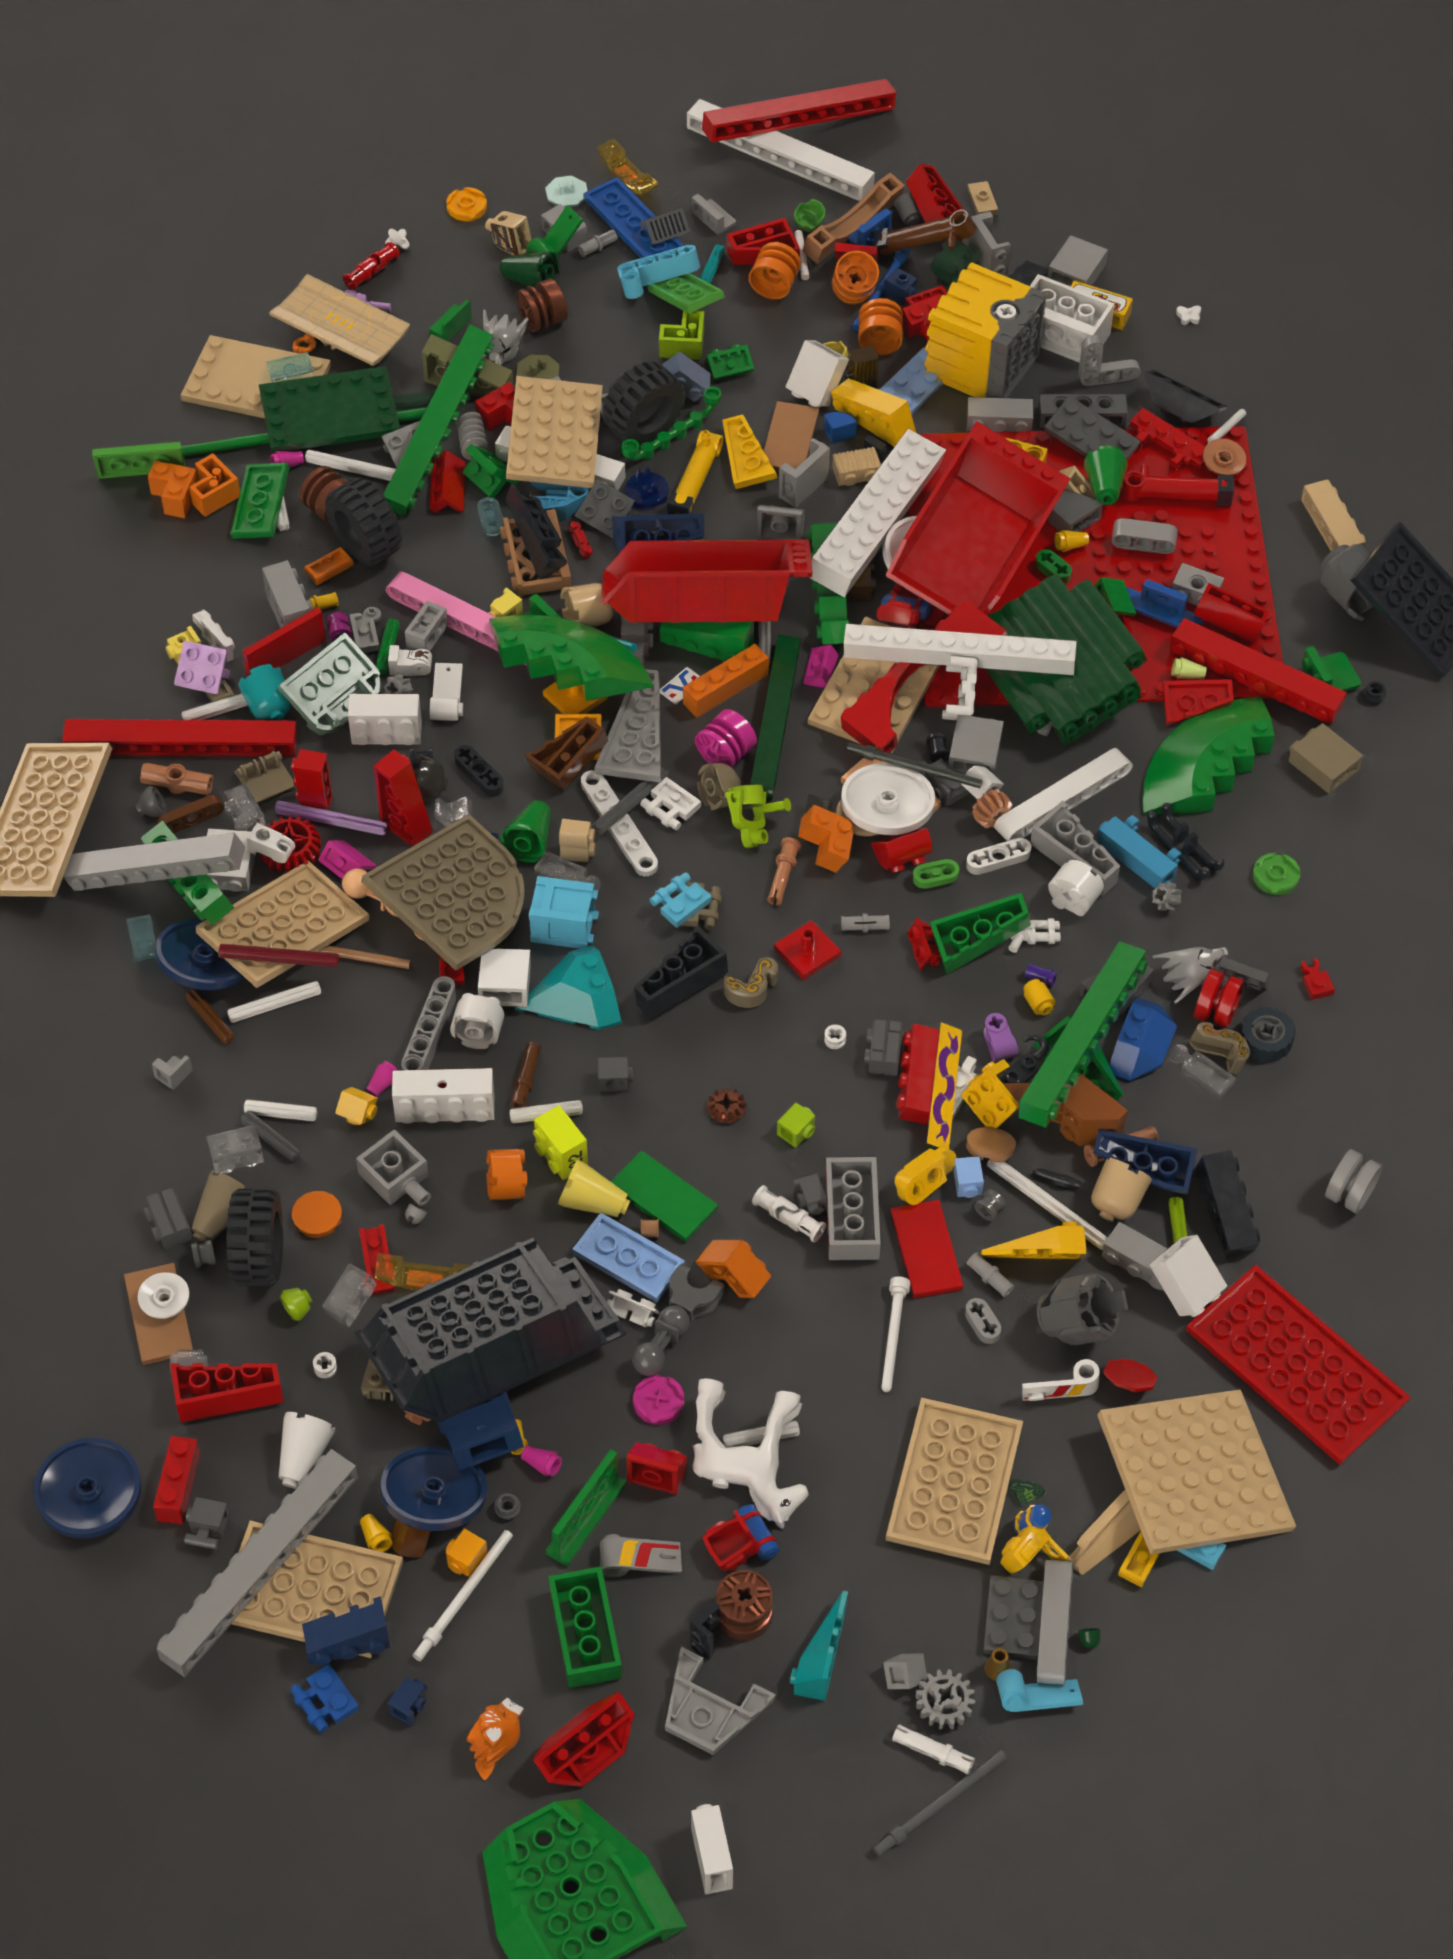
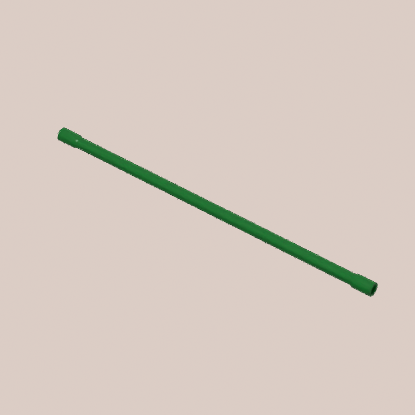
(259, 439)

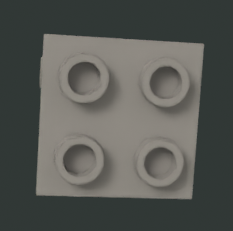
(398, 441)

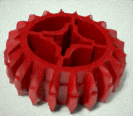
(306, 843)

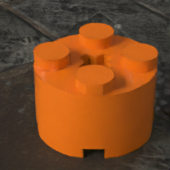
(505, 1174)

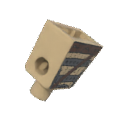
(510, 232)

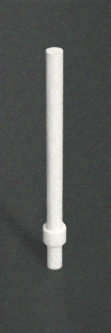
(433, 1635)

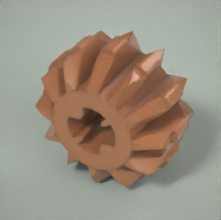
(991, 807)

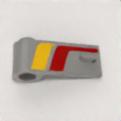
(625, 1554)

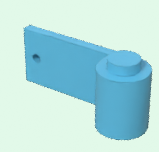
(1025, 1697)

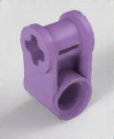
(999, 1038)

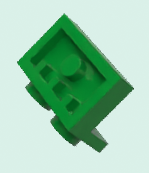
(729, 362)

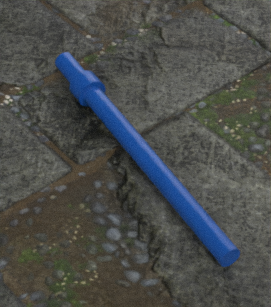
(898, 261)

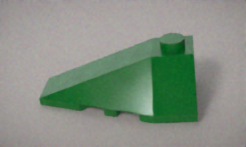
(1098, 1067)

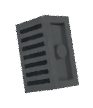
(666, 226)

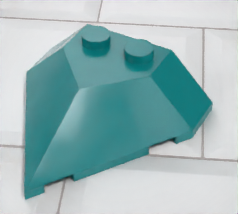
(577, 992)

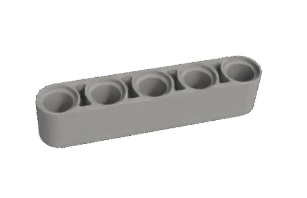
(430, 1020)
(1055, 1622)

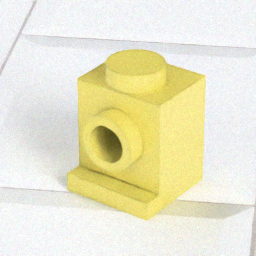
(506, 605)
(176, 642)

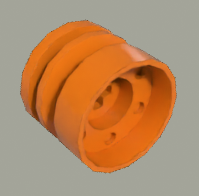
(856, 266)
(774, 270)
(880, 326)

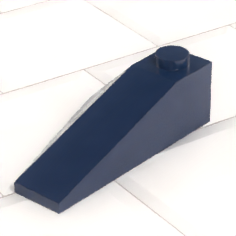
(1166, 1163)

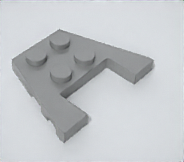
(705, 1717)

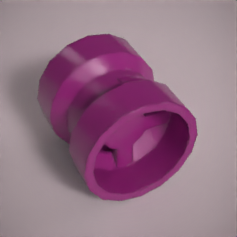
(338, 625)

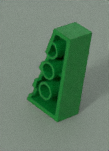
(711, 639)

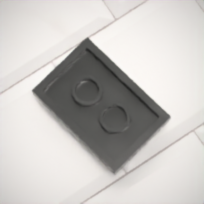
(1013, 1616)

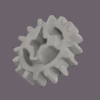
(951, 1709)

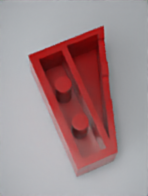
(746, 244)

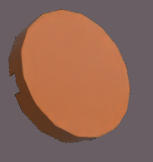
(316, 1214)

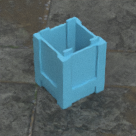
(563, 912)

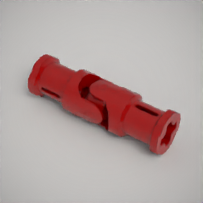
(371, 266)

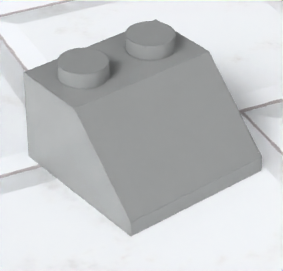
(779, 523)

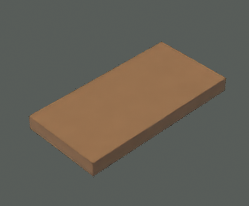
(790, 434)
(154, 1335)

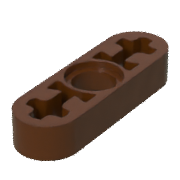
(203, 810)

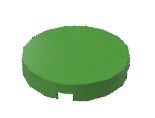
(1276, 874)

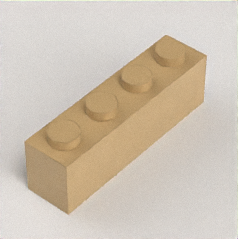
(1330, 515)

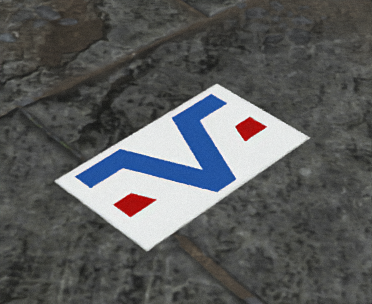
(674, 688)

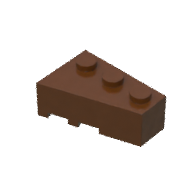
(569, 753)

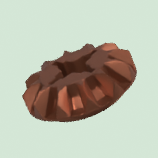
(718, 1112)

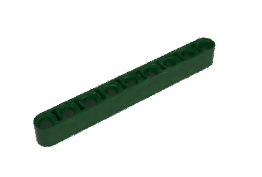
(776, 713)

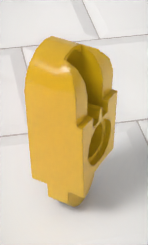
(924, 1174)

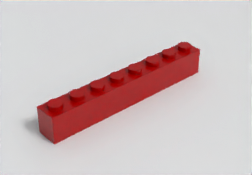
(1257, 671)

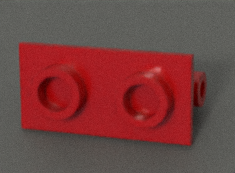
(921, 938)

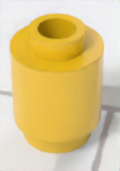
(1039, 997)

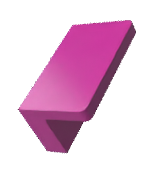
(342, 857)

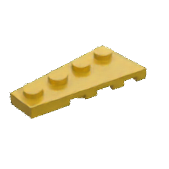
(746, 456)

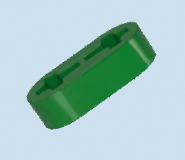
(1054, 566)

